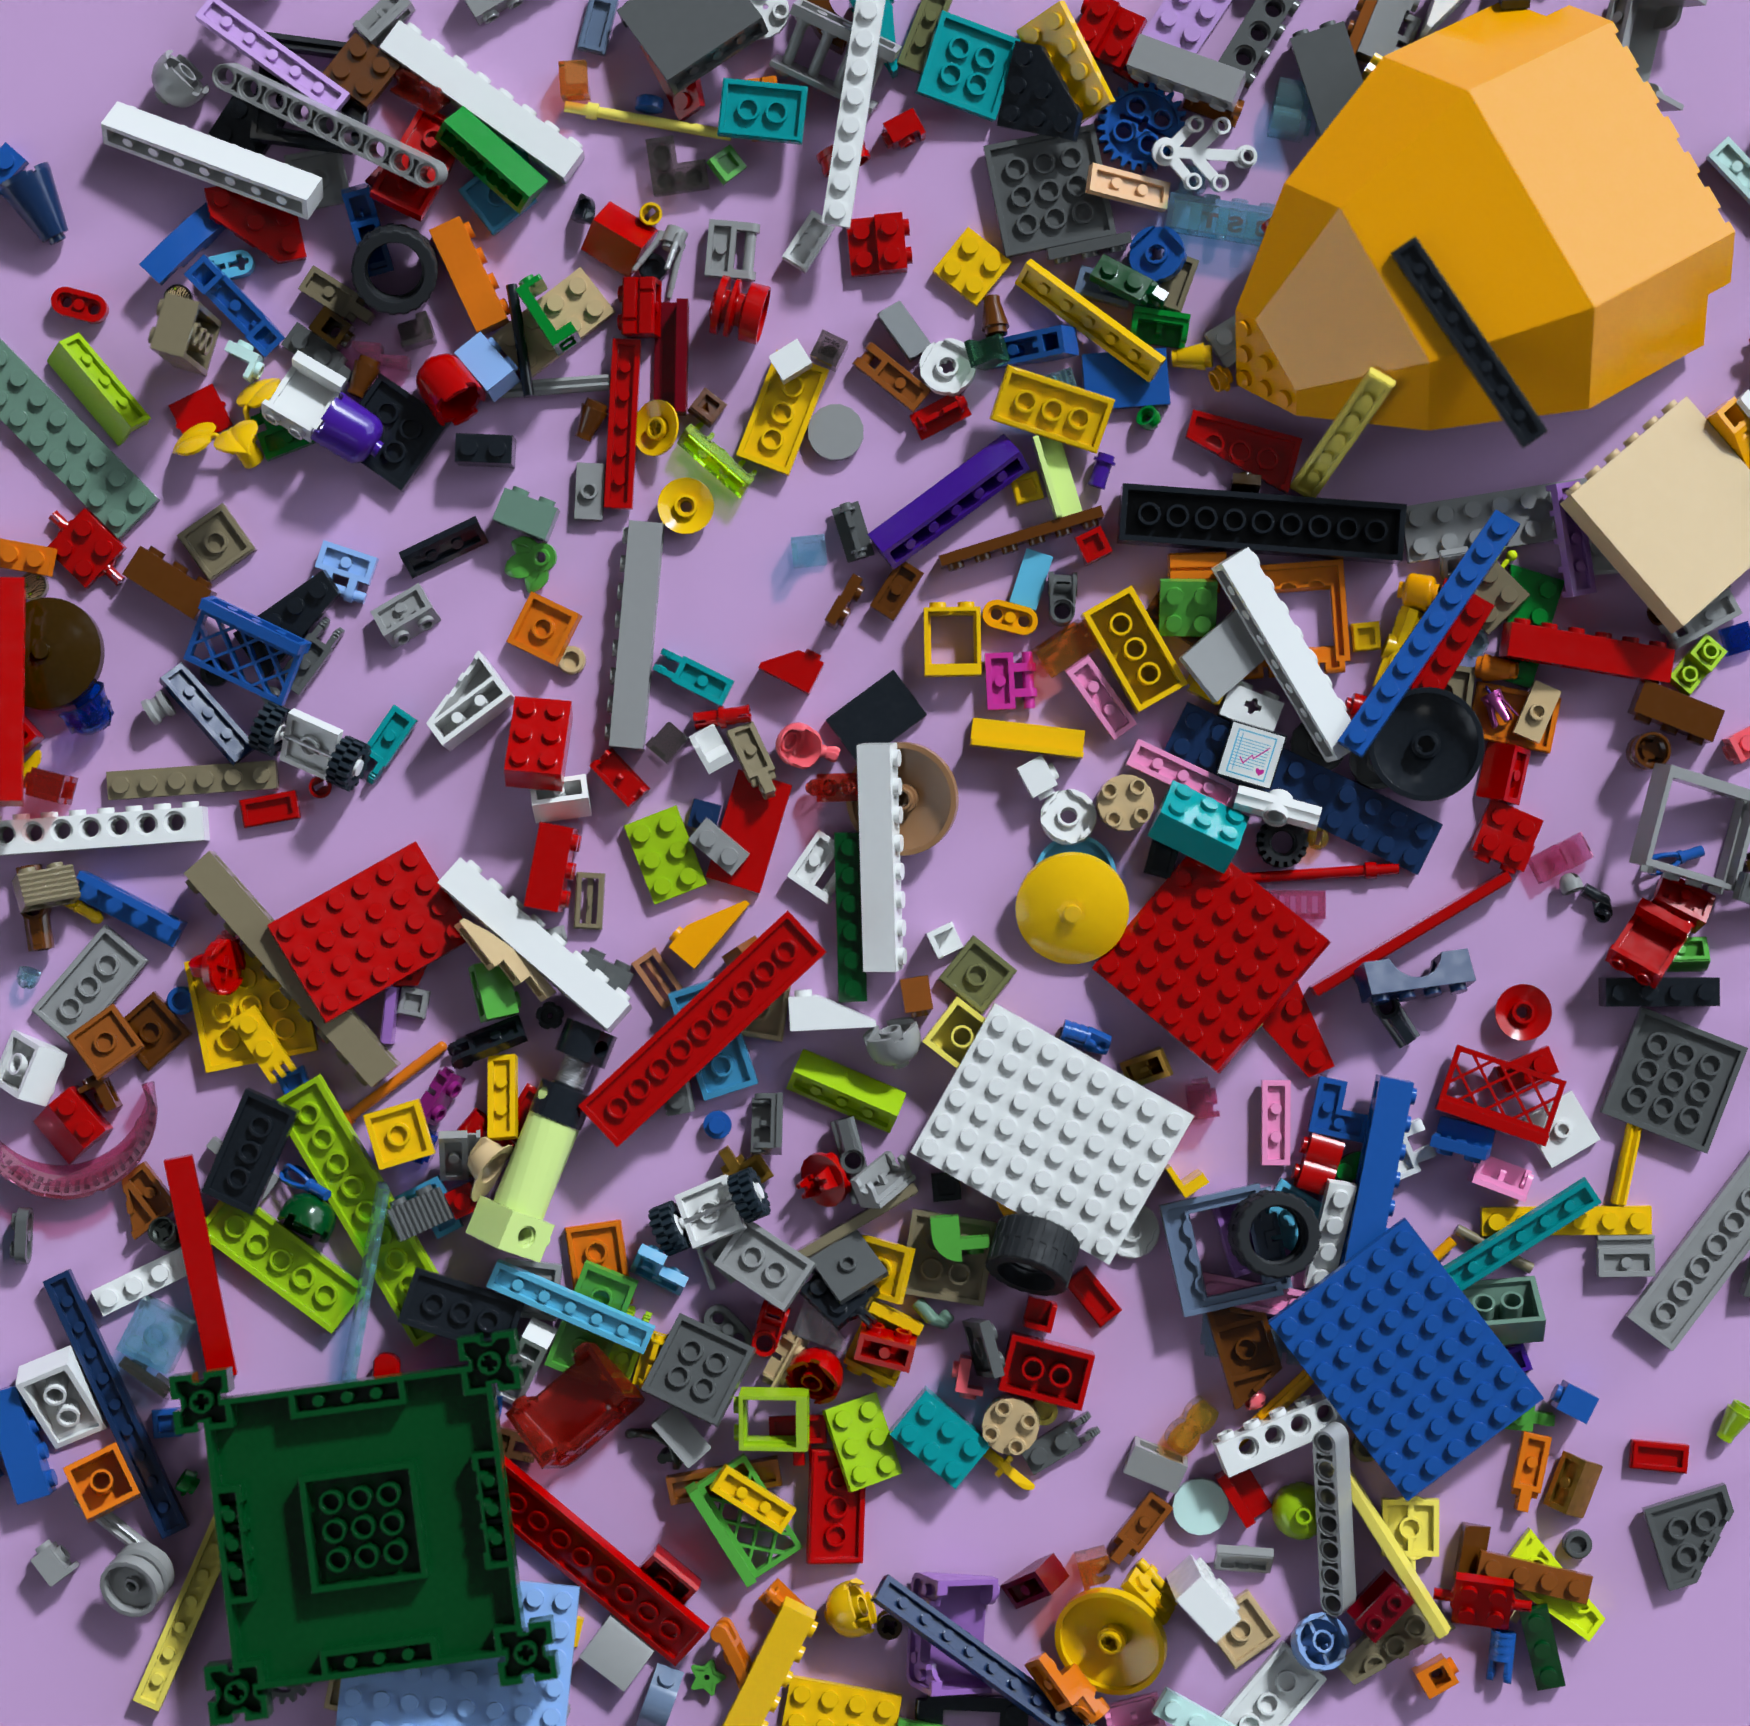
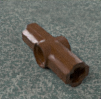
(38, 926)

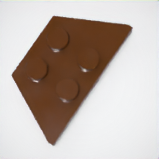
(1244, 1351)

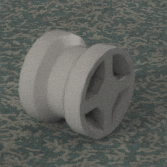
(158, 707)

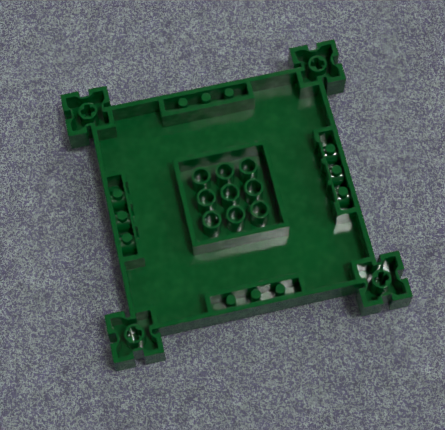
(364, 1527)

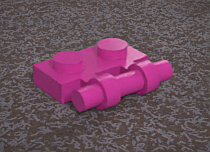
(1001, 683)

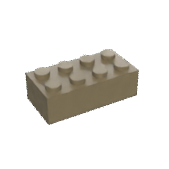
(185, 333)

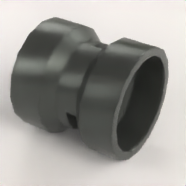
(161, 1229)

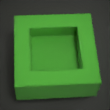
(726, 164)

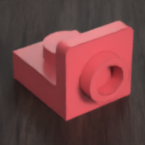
(1737, 746)

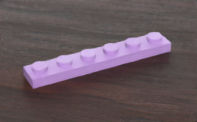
(270, 54)

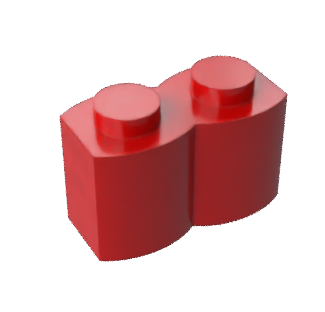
(1318, 1162)

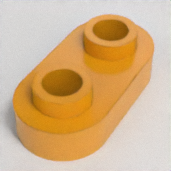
(1010, 615)

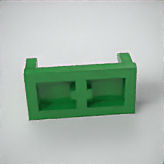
(1160, 327)

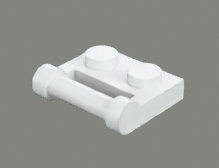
(813, 864)

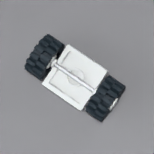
(310, 745)
(709, 1212)

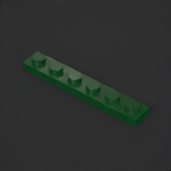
(851, 978)

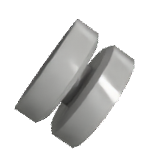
(137, 1579)

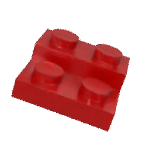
(1110, 31)
(879, 245)
(1505, 837)

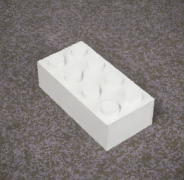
(1204, 1597)

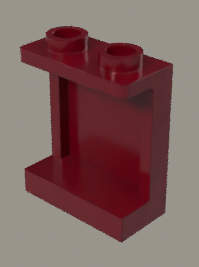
(1379, 1605)

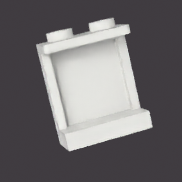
(303, 396)

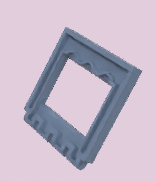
(1185, 1256)

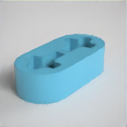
(231, 258)

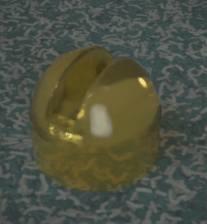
(1312, 835)

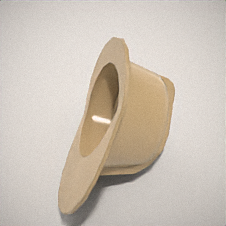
(486, 1165)

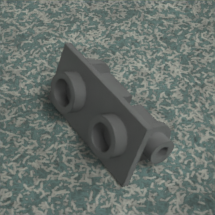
(852, 531)

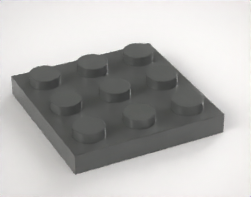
(698, 1369)

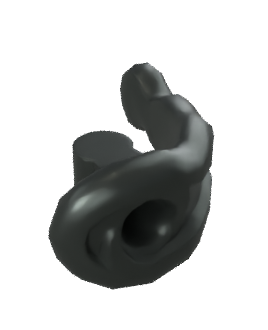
(666, 1453)

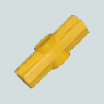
(1403, 626)

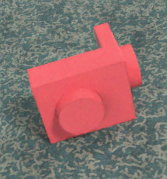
(961, 1372)

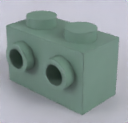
(526, 514)

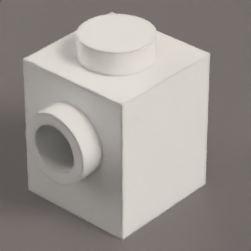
(1038, 777)

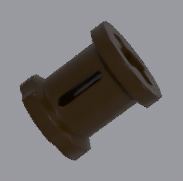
(888, 1633)

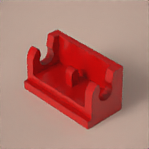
(620, 777)

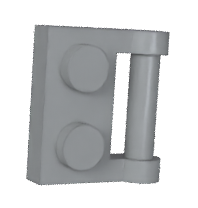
(722, 249)

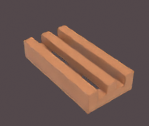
(645, 958)

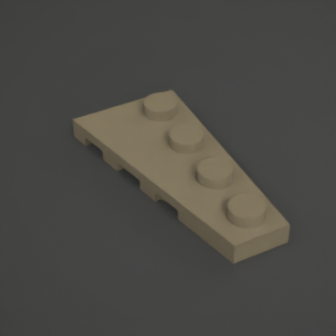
(1407, 1633)

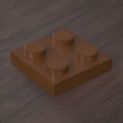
(362, 70)

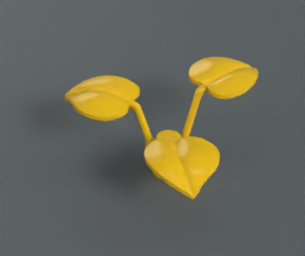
(238, 439)

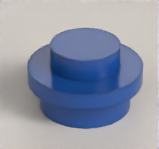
(717, 1124)

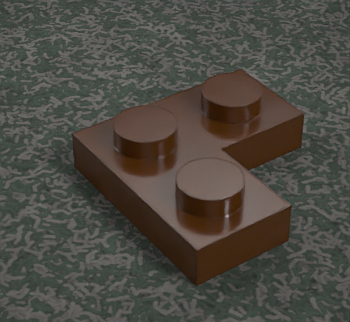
(840, 612)

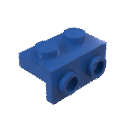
(1463, 1138)

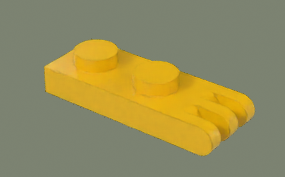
(262, 1043)

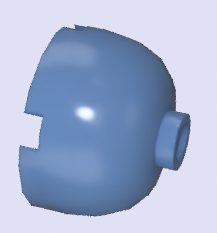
(1319, 1642)

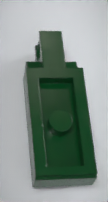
(1127, 283)

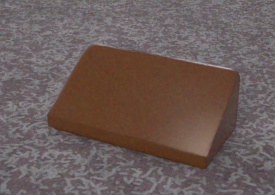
(1471, 1540)

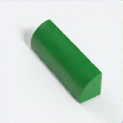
(490, 159)

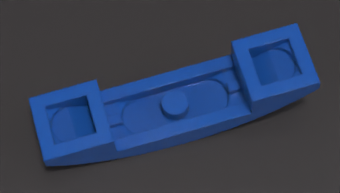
(235, 305)

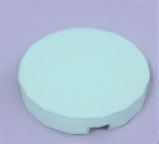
(1200, 1506)

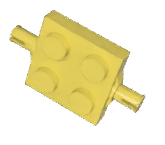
(1413, 1525)

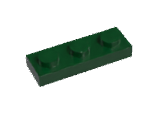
(1542, 1647)

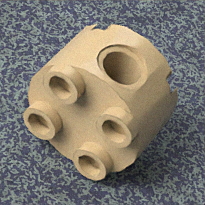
(1125, 802)
(1011, 1424)

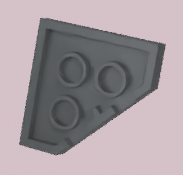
(1687, 1532)

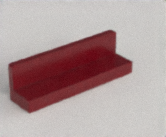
(672, 356)

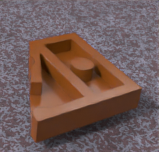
(145, 1198)

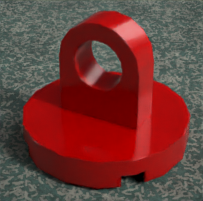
(220, 966)

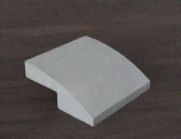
(617, 1652)

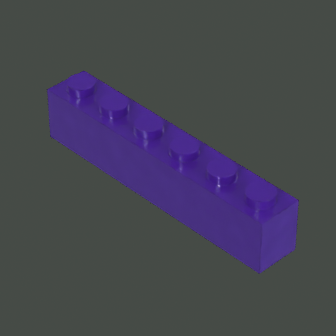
(948, 501)

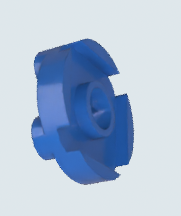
(1173, 255)

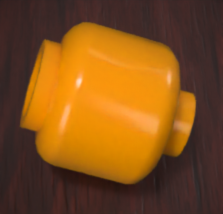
(1418, 591)

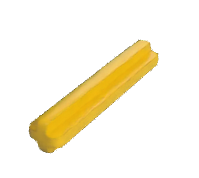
(1626, 1165)

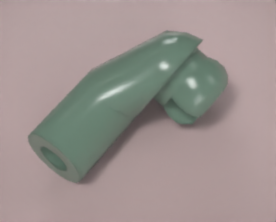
(931, 1317)

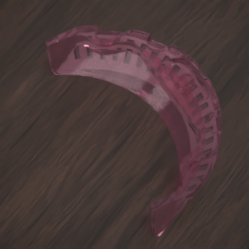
(88, 1177)

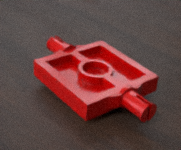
(87, 548)
(1482, 1600)

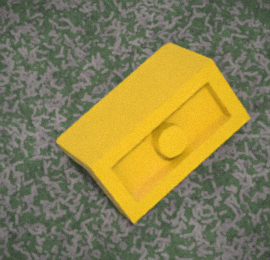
(1188, 1184)

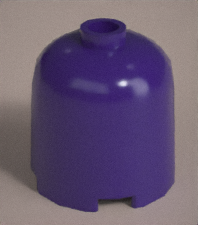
(349, 430)

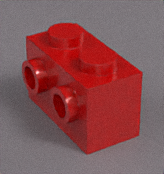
(886, 1347)

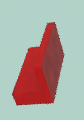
(1503, 772)
(1245, 1495)

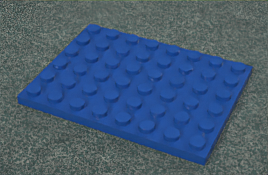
(1405, 1359)

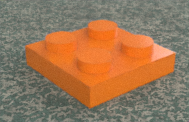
(544, 628)

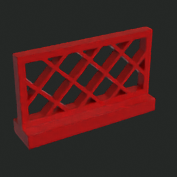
(1494, 1119)

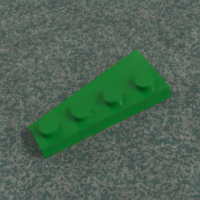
(1538, 608)

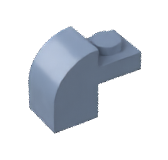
(660, 1696)

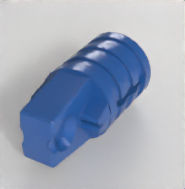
(1085, 1037)

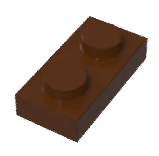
(896, 590)

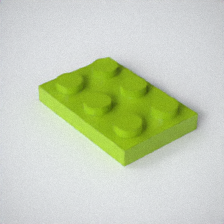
(665, 854)
(862, 1442)

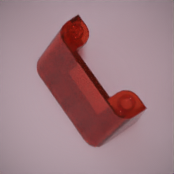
(575, 1409)

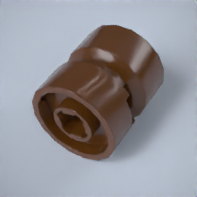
(1648, 749)

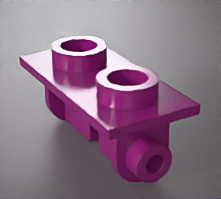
(447, 1087)

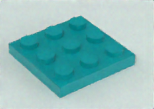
(966, 66)

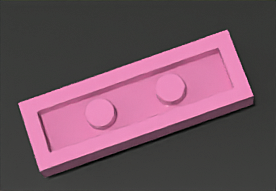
(1100, 697)
(1275, 1122)

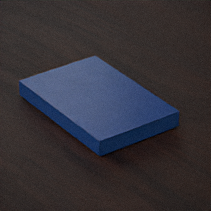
(1115, 380)

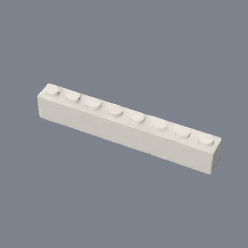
(491, 106)
(212, 160)
(1285, 651)
(880, 857)
(536, 945)

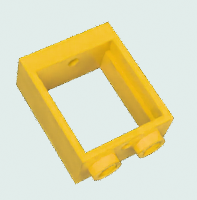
(939, 609)

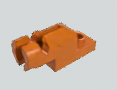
(1067, 1688)

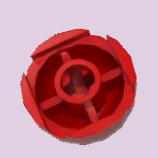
(818, 1371)

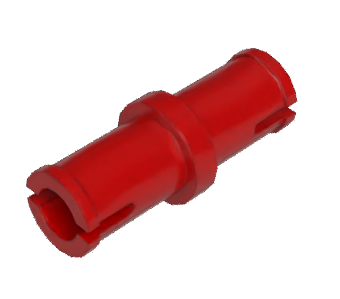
(722, 717)

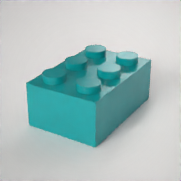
(1198, 826)
(940, 1437)

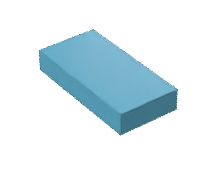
(1031, 579)

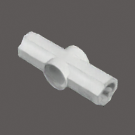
(1277, 807)

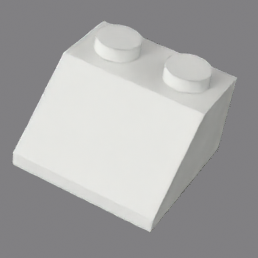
(30, 1068)

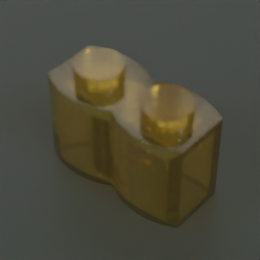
(1196, 1419)

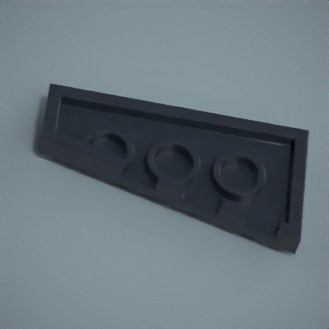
(296, 614)

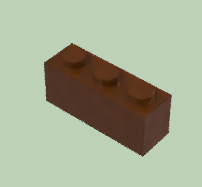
(168, 581)
(1675, 712)

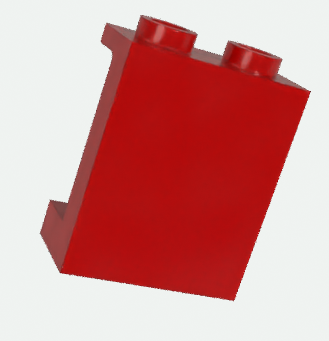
(1649, 943)

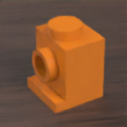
(1436, 1684)

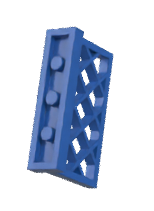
(248, 626)

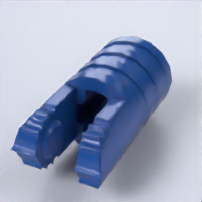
(1501, 1650)

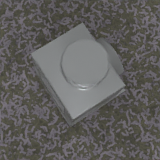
(53, 1562)

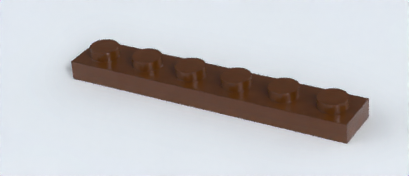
(1033, 535)

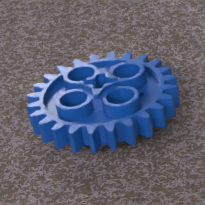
(1154, 105)

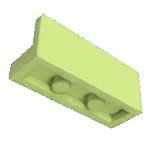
(1056, 476)

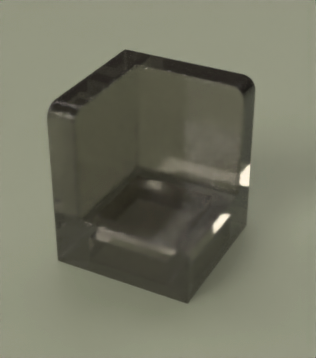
(417, 332)
(667, 742)

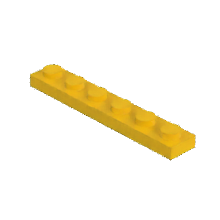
(1090, 320)
(1597, 1221)

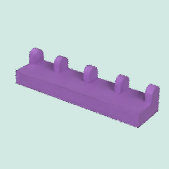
(1573, 546)

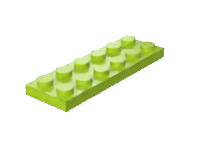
(284, 1263)

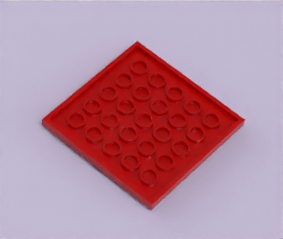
(1211, 958)

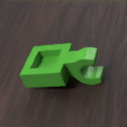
(1526, 1421)

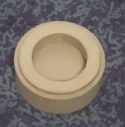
(573, 660)

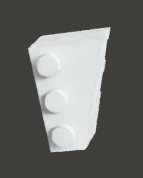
(471, 703)

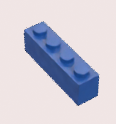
(23, 1450)

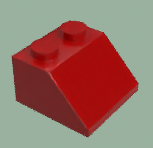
(72, 1124)

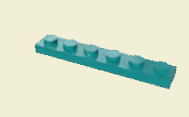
(1522, 1234)

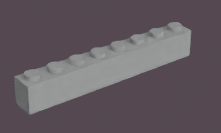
(636, 635)

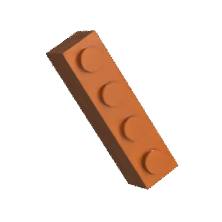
(469, 275)

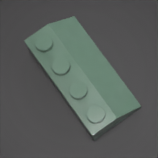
(1510, 1308)

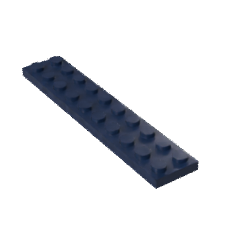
(1347, 807)

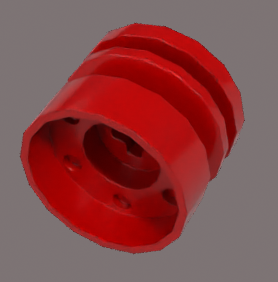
(739, 310)

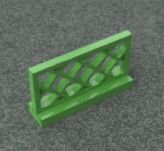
(728, 1538)

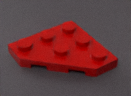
(257, 224)

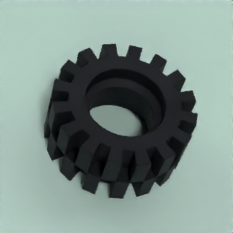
(1277, 859)

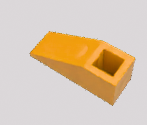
(1733, 426)

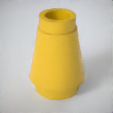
(1193, 357)

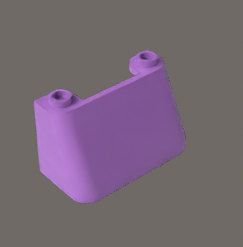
(964, 1602)

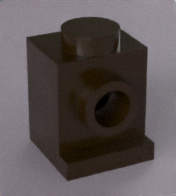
(326, 322)

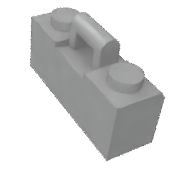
(1383, 27)

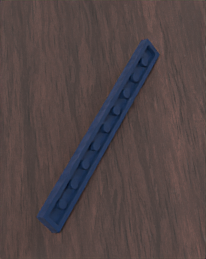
(116, 1403)
(970, 1653)

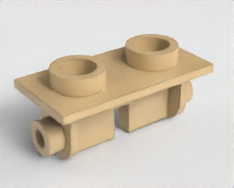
(776, 1370)

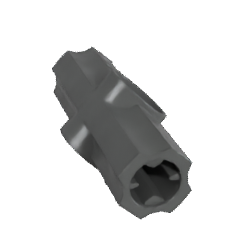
(848, 1141)

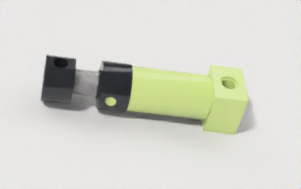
(517, 1211)

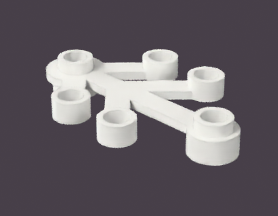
(1199, 154)

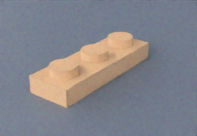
(1127, 187)

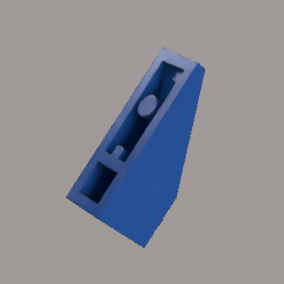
(1041, 346)

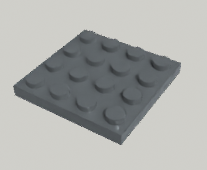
(1042, 194)
(1673, 1079)

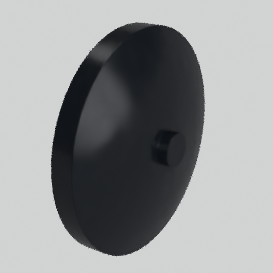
(1428, 745)

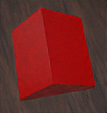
(618, 238)
(671, 1574)

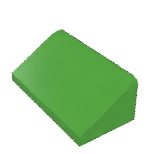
(1692, 957)

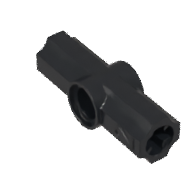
(1396, 1023)

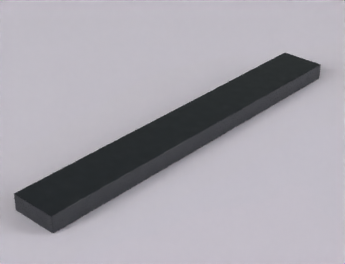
(1469, 342)

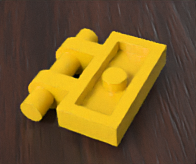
(1151, 1589)

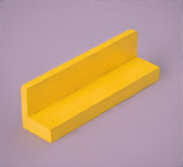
(1027, 738)

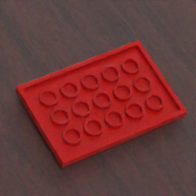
(369, 932)

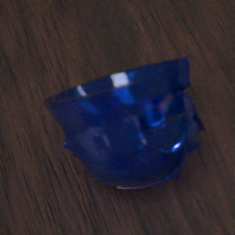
(92, 712)

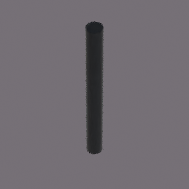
(520, 341)

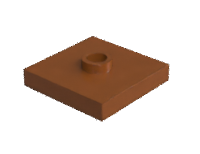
(106, 1042)

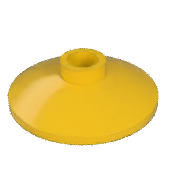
(656, 427)
(682, 491)

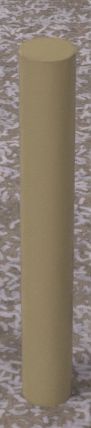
(1475, 1239)

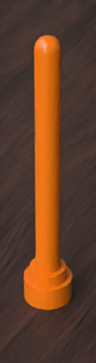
(395, 1082)

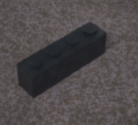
(1669, 992)

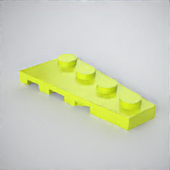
(1579, 1617)

